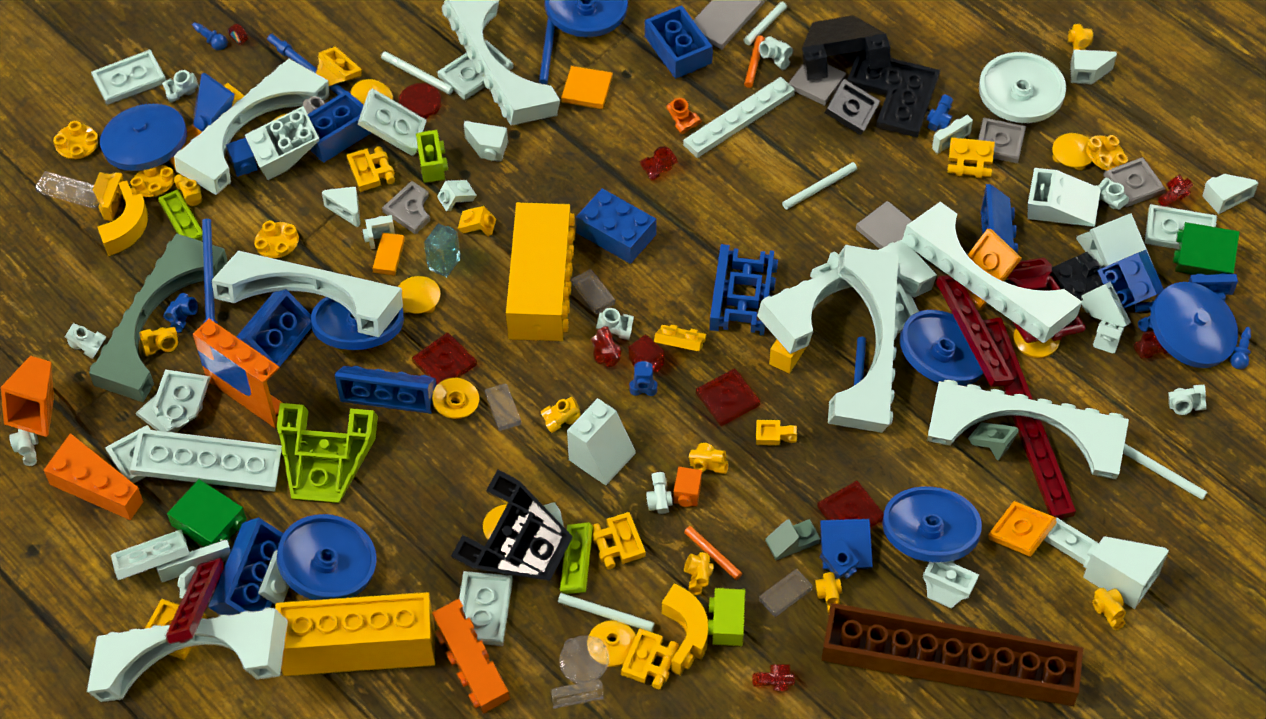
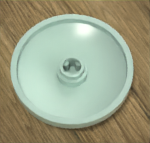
(1022, 87)

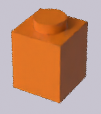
(687, 486)

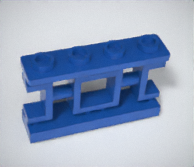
(725, 288)

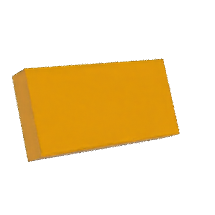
(388, 254)

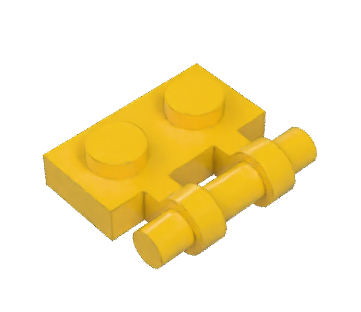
(971, 151)
(364, 170)
(681, 338)
(625, 537)
(642, 655)

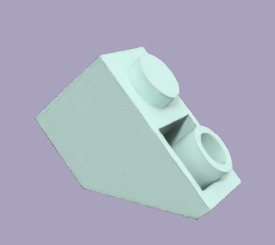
(1090, 65)

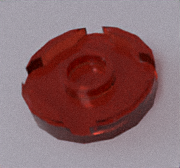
(421, 99)

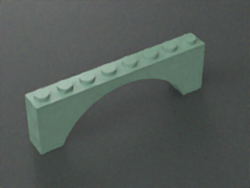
(119, 364)

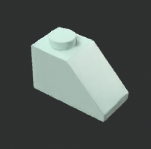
(486, 140)
(1228, 191)
(1105, 305)

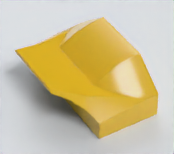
(336, 66)
(108, 194)

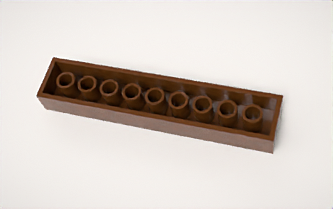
(953, 654)

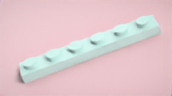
(738, 117)

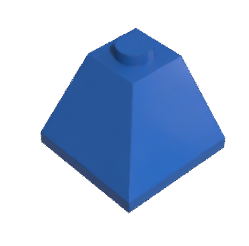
(211, 102)

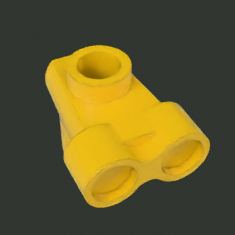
(1080, 37)
(190, 190)
(158, 339)
(563, 412)
(708, 458)
(700, 569)
(829, 589)
(1111, 605)

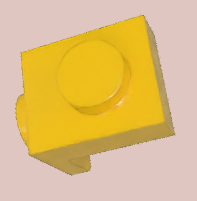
(477, 219)

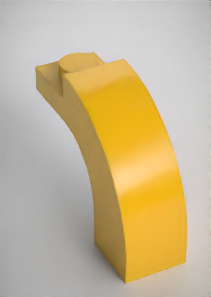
(129, 226)
(689, 613)

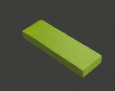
(180, 215)
(576, 559)

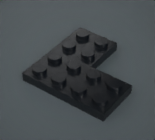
(906, 89)

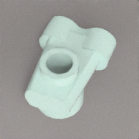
(777, 51)
(181, 84)
(1112, 194)
(617, 324)
(89, 342)
(1186, 399)
(23, 443)
(660, 498)

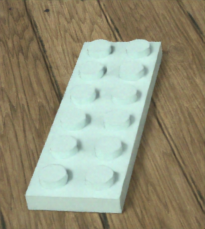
(206, 458)

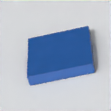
(855, 535)

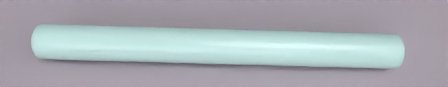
(417, 72)
(819, 185)
(1164, 472)
(606, 612)

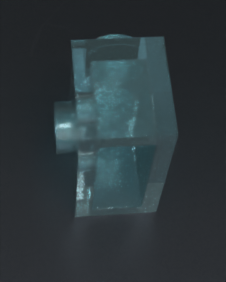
(442, 250)

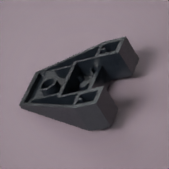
(841, 37)
(524, 541)

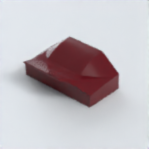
(1031, 273)

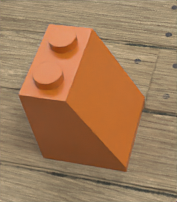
(29, 397)

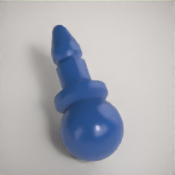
(217, 41)
(1240, 358)

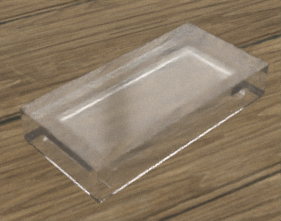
(593, 291)
(502, 407)
(785, 592)
(577, 694)

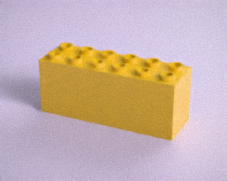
(540, 272)
(358, 634)

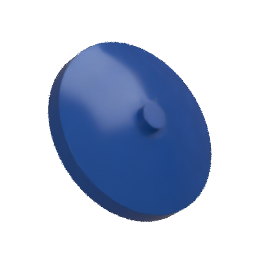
(586, 17)
(143, 137)
(1194, 325)
(338, 328)
(938, 348)
(932, 524)
(326, 557)

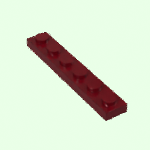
(975, 332)
(194, 601)

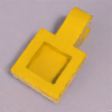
(770, 432)

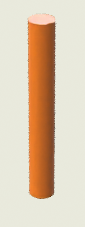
(753, 63)
(713, 552)

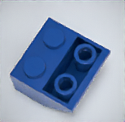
(1132, 278)

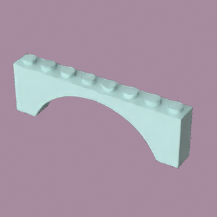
(516, 96)
(205, 154)
(250, 274)
(875, 279)
(790, 310)
(1033, 310)
(1096, 434)
(124, 656)

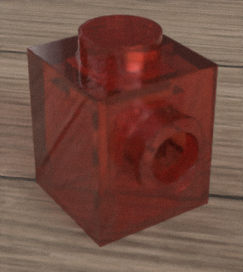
(646, 350)

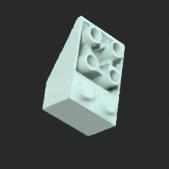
(282, 142)
(1062, 198)

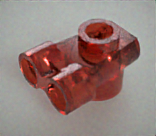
(661, 161)
(1177, 188)
(1148, 345)
(604, 348)
(778, 677)

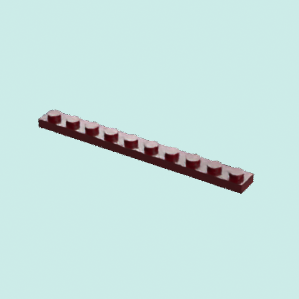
(1032, 432)

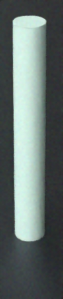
(765, 23)

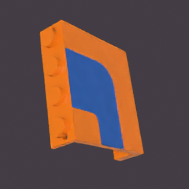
(237, 370)

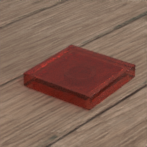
(444, 359)
(727, 397)
(851, 503)

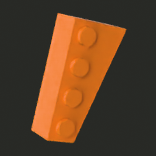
(91, 478)
(470, 657)

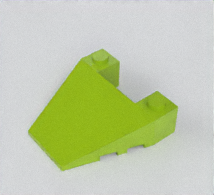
(323, 462)

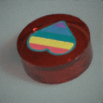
(238, 34)

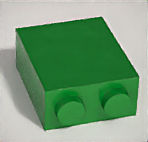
(1205, 250)
(206, 515)

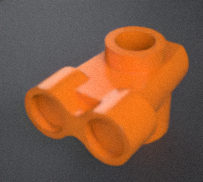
(682, 115)

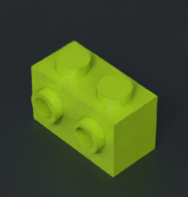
(430, 156)
(728, 617)

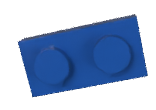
(1217, 283)

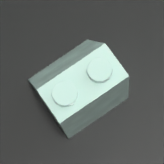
(599, 442)
(1124, 566)

